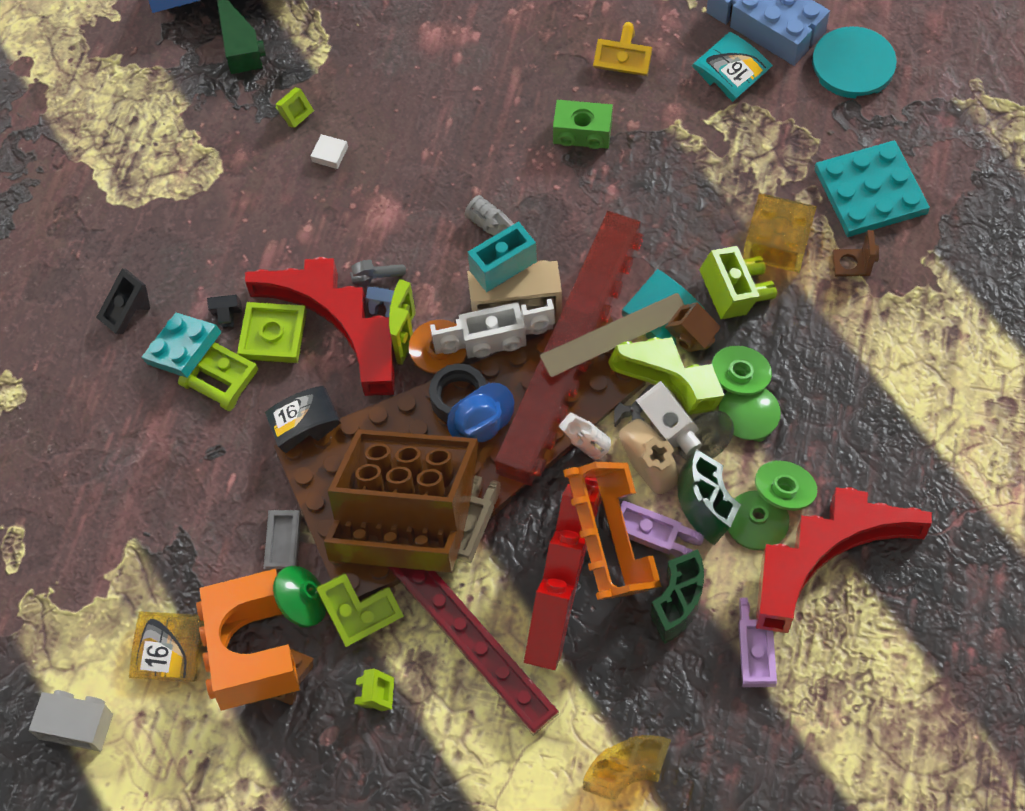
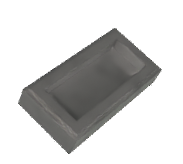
(282, 539)

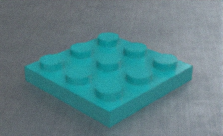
(871, 188)

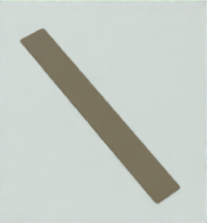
(610, 335)

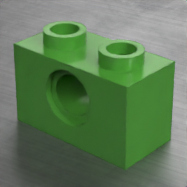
(574, 114)

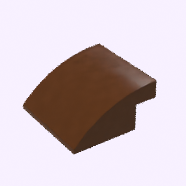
(401, 500)

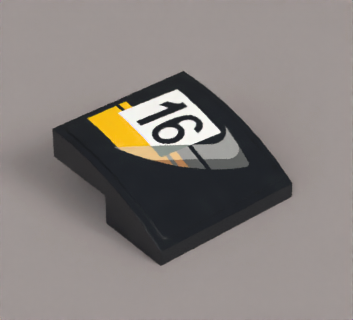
(302, 415)

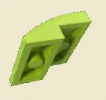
(400, 318)

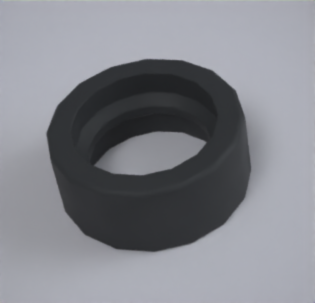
(447, 375)

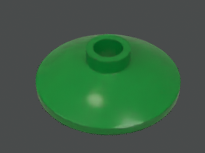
(297, 596)

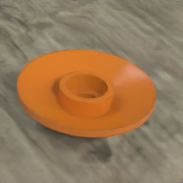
(422, 348)

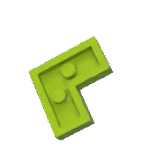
(353, 617)

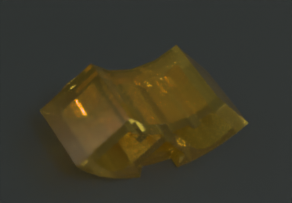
(626, 763)

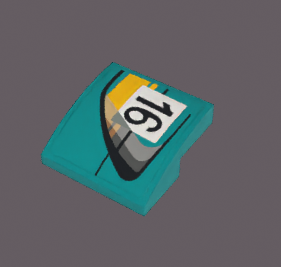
(732, 65)

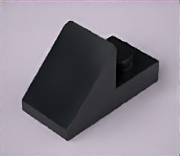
(122, 301)

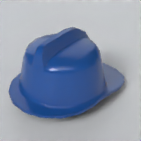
(482, 413)

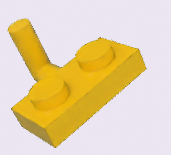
(623, 55)

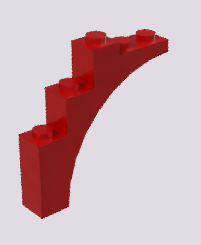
(343, 307)
(819, 540)
(559, 582)

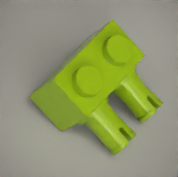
(731, 283)

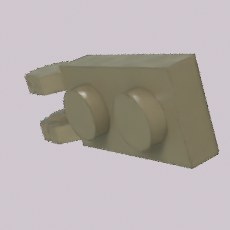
(478, 517)

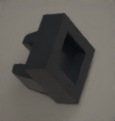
(225, 308)

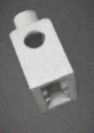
(666, 411)

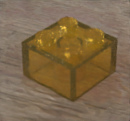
(779, 232)

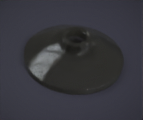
(714, 433)

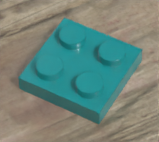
(181, 344)

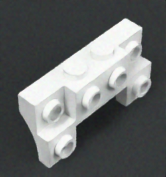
(493, 329)

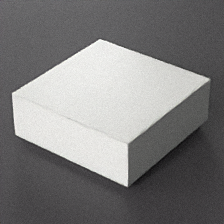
(329, 151)

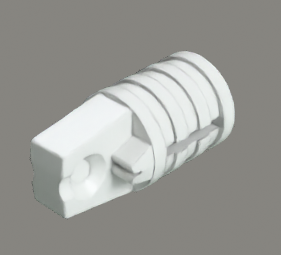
(585, 435)

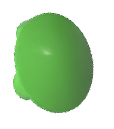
(752, 415)

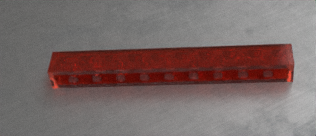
(584, 312)

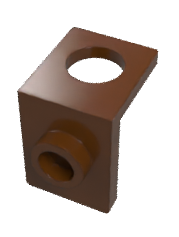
(864, 257)

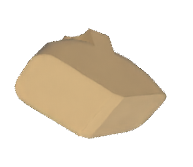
(650, 455)

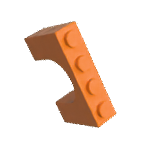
(235, 676)

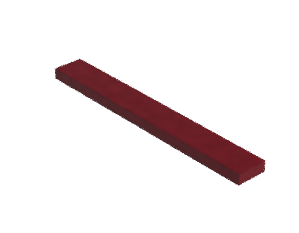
(478, 647)

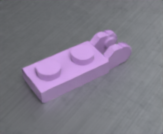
(657, 530)
(756, 651)

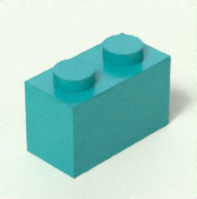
(502, 256)

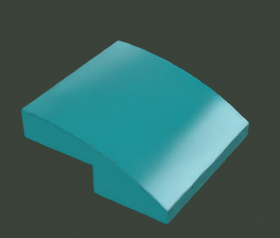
(655, 289)

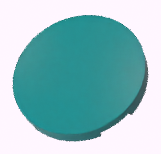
(854, 61)

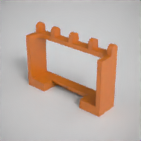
(614, 483)

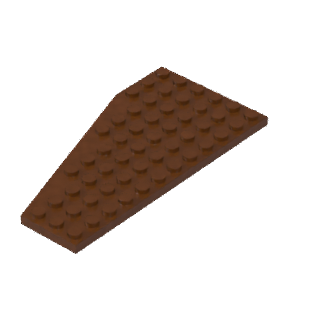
(313, 464)

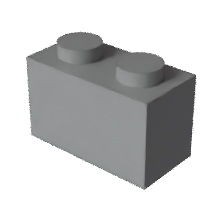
(71, 720)

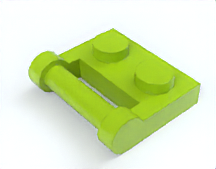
(225, 367)

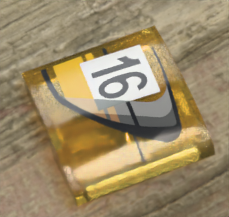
(166, 646)

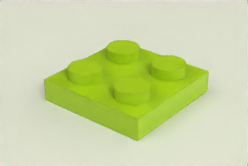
(272, 332)

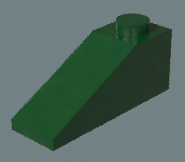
(240, 40)

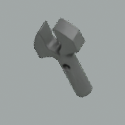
(364, 272)
(622, 411)

